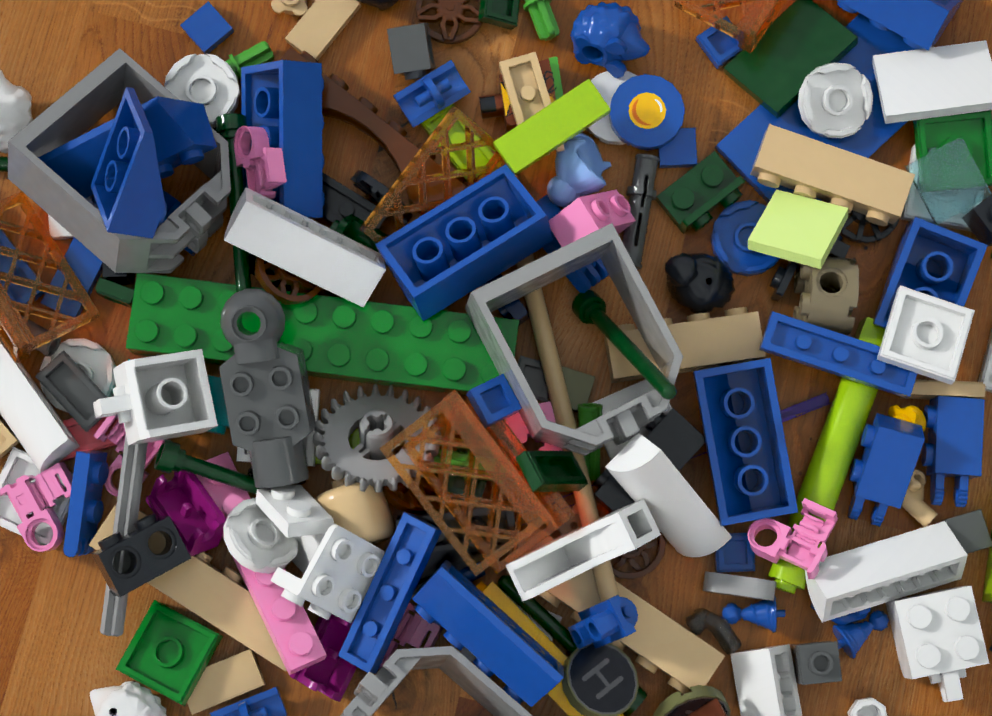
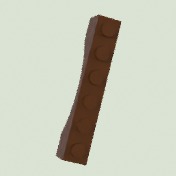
(390, 136)

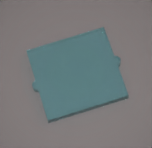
(948, 180)

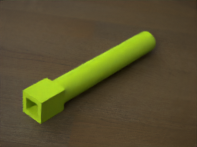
(832, 455)

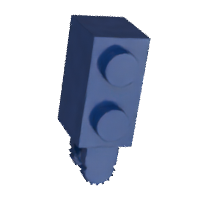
(953, 445)
(885, 465)

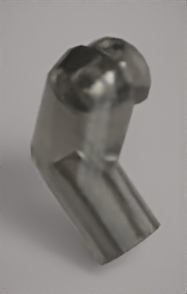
(717, 626)

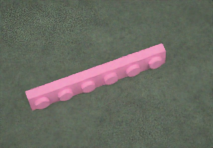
(284, 620)

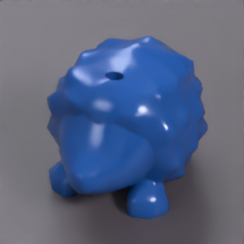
(607, 37)

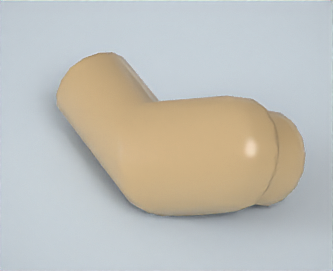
(914, 497)

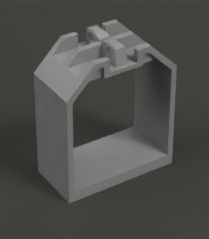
(71, 117)
(621, 422)
(375, 689)

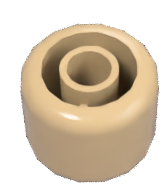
(359, 511)

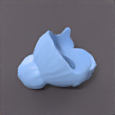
(577, 171)

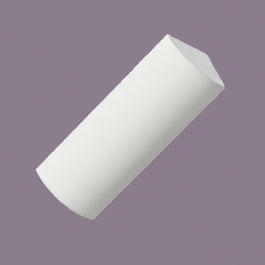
(304, 247)
(31, 415)
(673, 503)
(886, 571)
(766, 682)

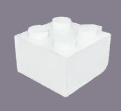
(161, 397)
(938, 637)

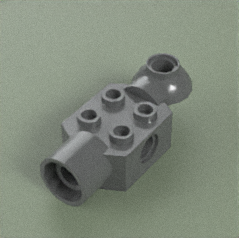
(266, 391)

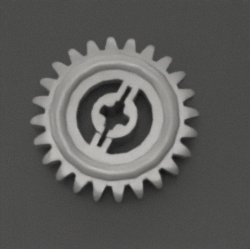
(378, 422)

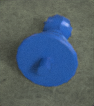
(760, 613)
(853, 635)

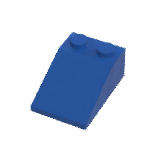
(128, 174)
(931, 263)

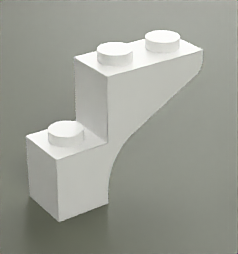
(583, 549)

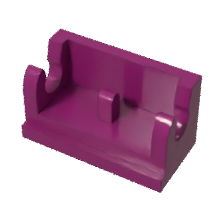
(190, 509)
(333, 673)

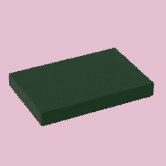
(789, 52)

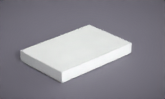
(934, 81)

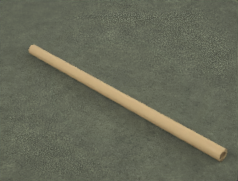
(564, 416)

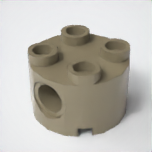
(828, 294)

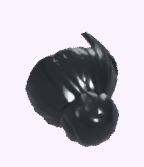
(688, 284)

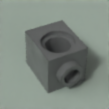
(411, 50)
(816, 662)

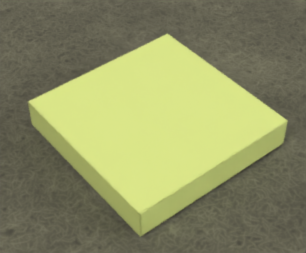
(798, 229)

